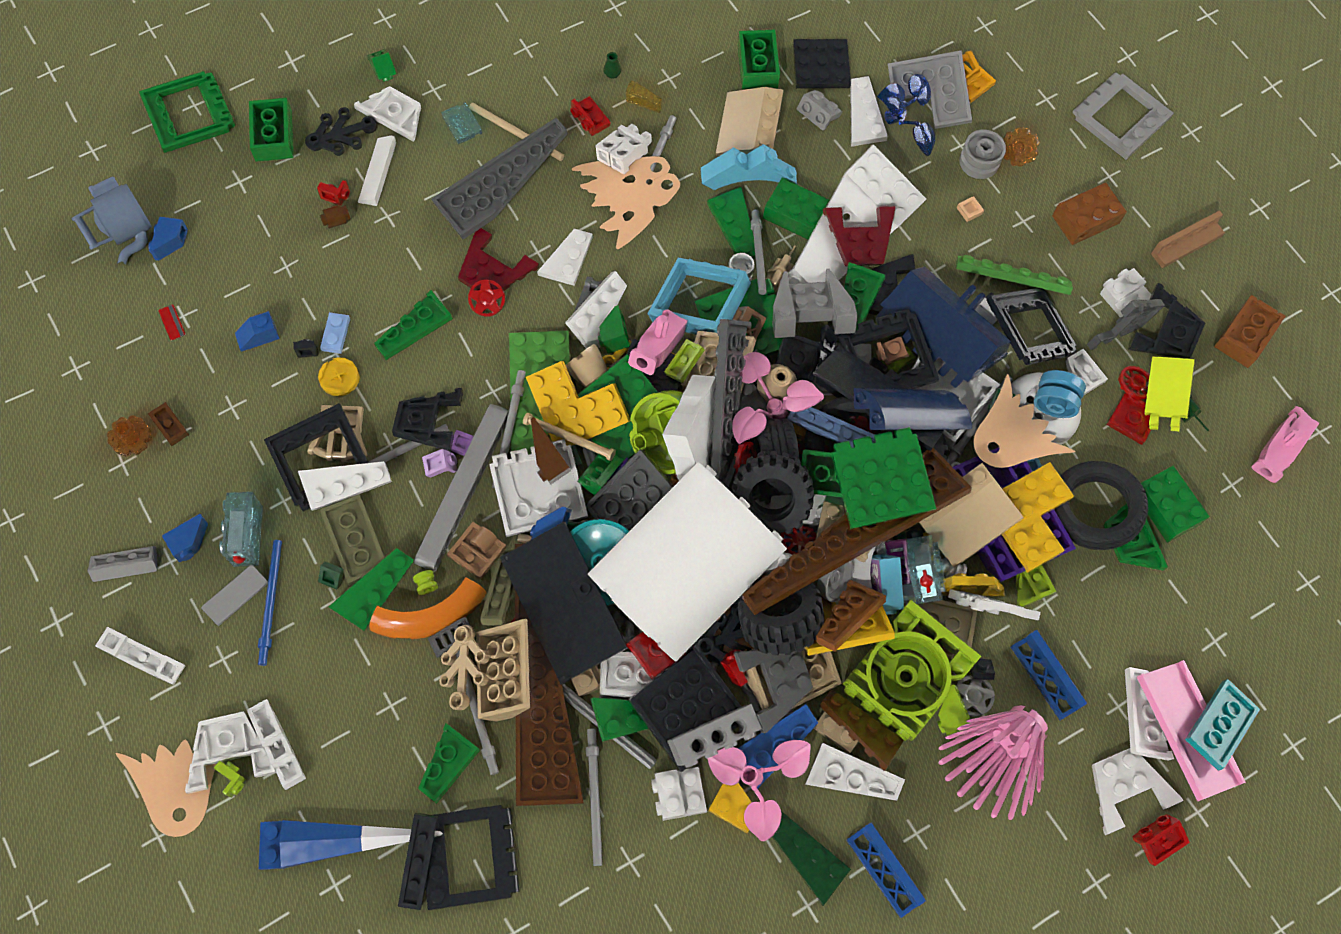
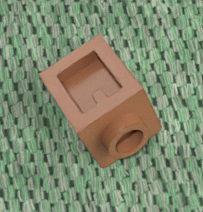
(891, 351)

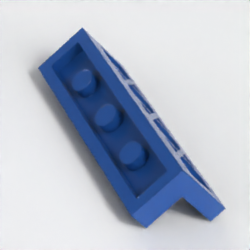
(1054, 669)
(892, 864)

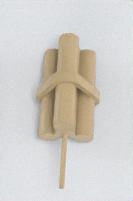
(776, 272)

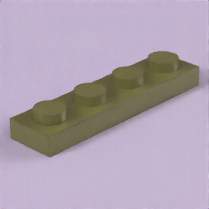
(497, 597)

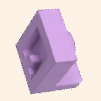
(439, 462)

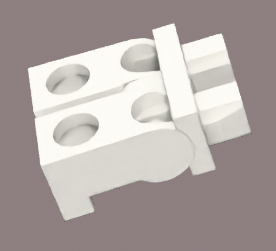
(623, 147)

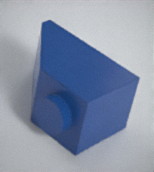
(256, 332)
(550, 521)
(186, 538)

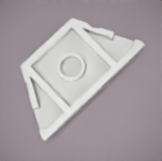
(393, 110)

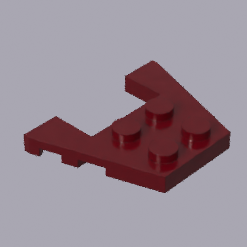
(861, 244)
(482, 266)

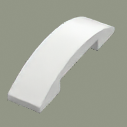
(140, 656)

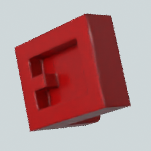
(333, 194)
(731, 667)

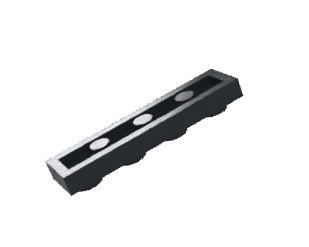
(417, 861)

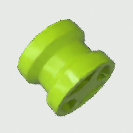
(425, 582)

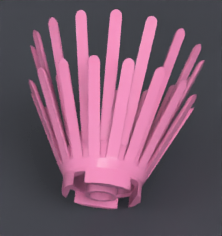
(1015, 737)

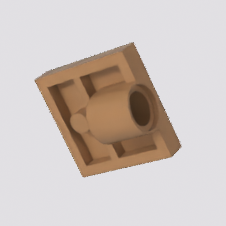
(477, 550)

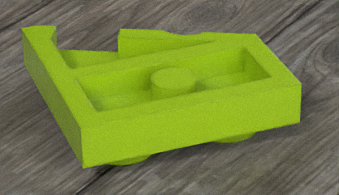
(1033, 586)

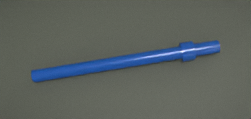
(265, 642)

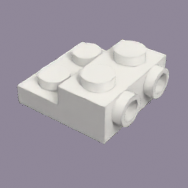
(1124, 289)
(679, 793)

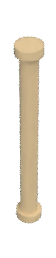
(608, 453)

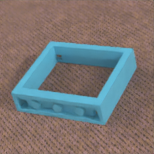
(707, 271)

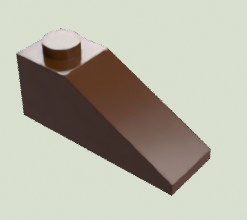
(548, 459)

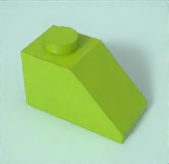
(953, 712)

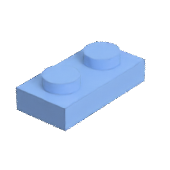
(335, 333)

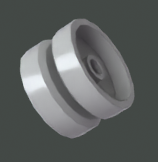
(982, 154)
(835, 582)

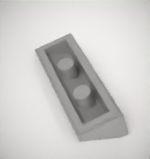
(123, 564)
(234, 595)

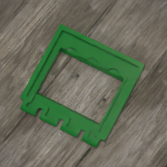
(161, 120)

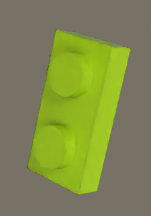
(684, 361)

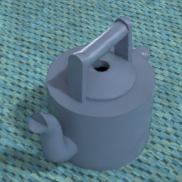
(116, 216)

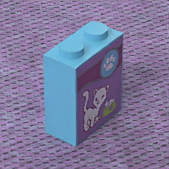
(887, 579)

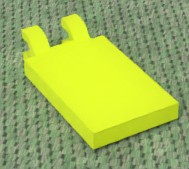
(1169, 390)

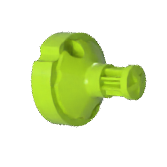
(649, 423)

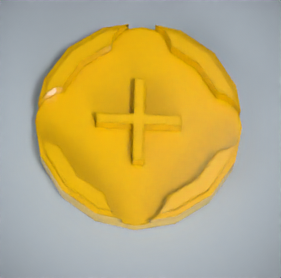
(338, 376)

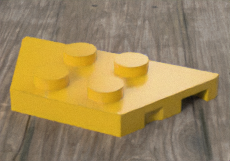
(977, 584)

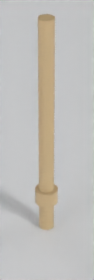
(507, 126)

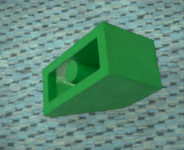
(382, 65)
(614, 331)

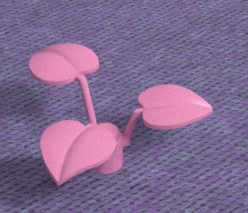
(751, 423)
(730, 764)

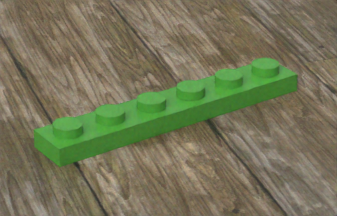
(1022, 275)

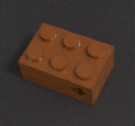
(1089, 213)
(1249, 331)

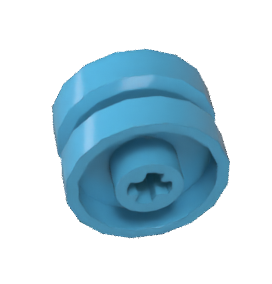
(1059, 394)

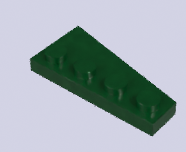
(814, 862)

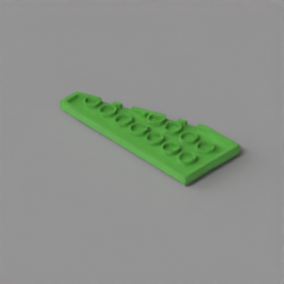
(531, 354)

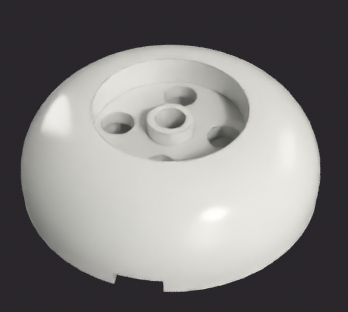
(1060, 427)

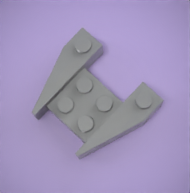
(813, 303)

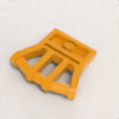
(978, 79)

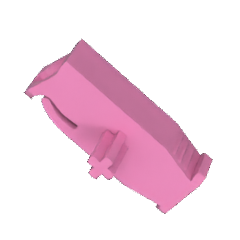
(657, 342)
(1285, 445)

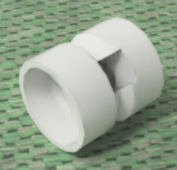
(743, 262)

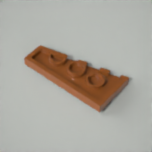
(850, 613)

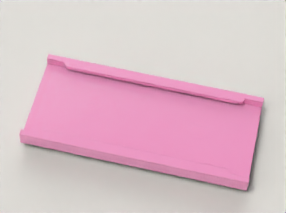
(1177, 708)

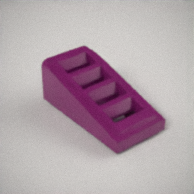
(895, 544)

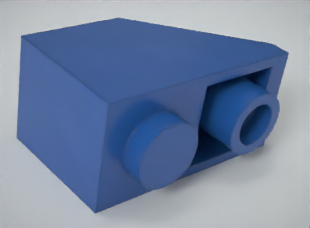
(168, 237)

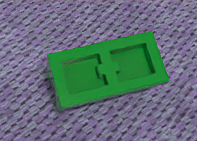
(598, 473)

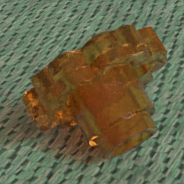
(1021, 146)
(129, 436)

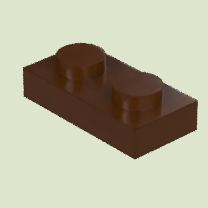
(168, 424)

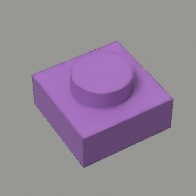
(461, 442)

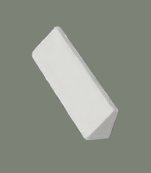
(377, 170)

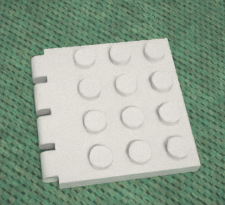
(526, 497)

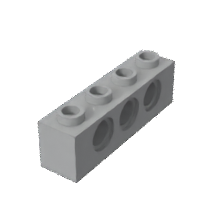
(681, 744)

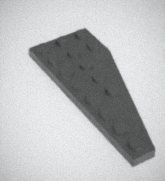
(490, 188)

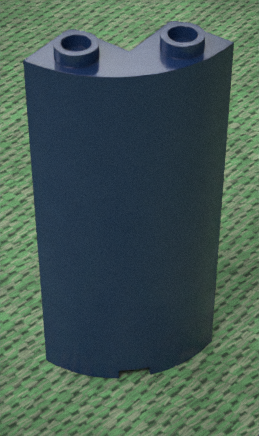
(912, 408)

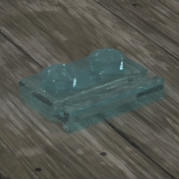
(461, 123)

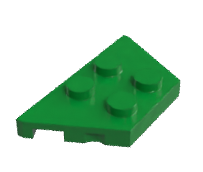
(1141, 550)

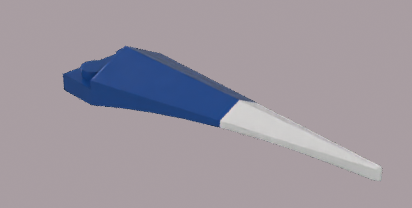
(298, 843)

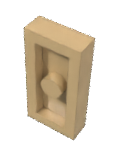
(835, 733)

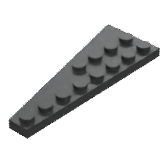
(727, 391)

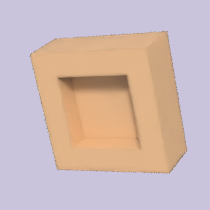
(970, 209)

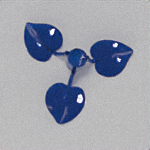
(894, 99)

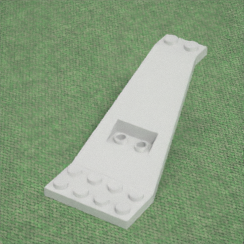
(863, 188)

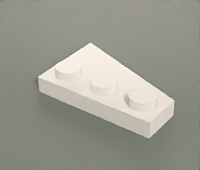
(568, 258)

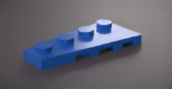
(761, 748)

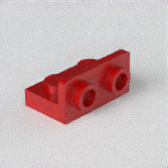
(589, 115)
(1161, 838)

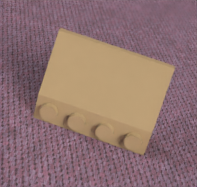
(749, 119)
(973, 519)
(507, 671)
(821, 672)

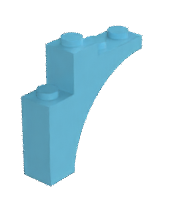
(738, 167)

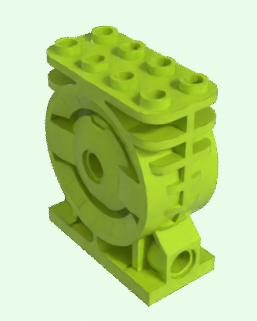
(910, 719)

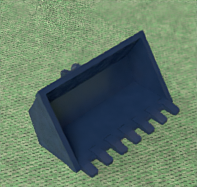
(948, 325)

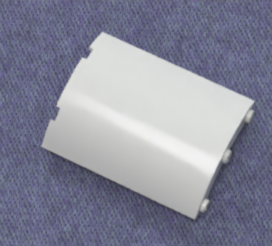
(687, 561)

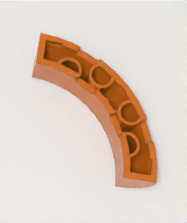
(430, 620)

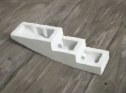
(276, 744)

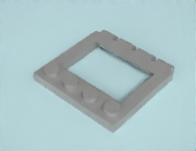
(1138, 133)

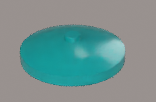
(596, 540)

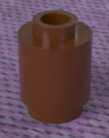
(335, 216)

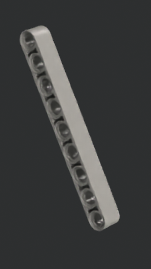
(462, 488)

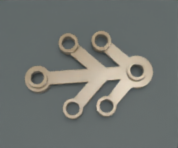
(464, 641)

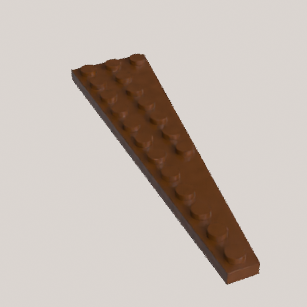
(841, 544)
(543, 735)

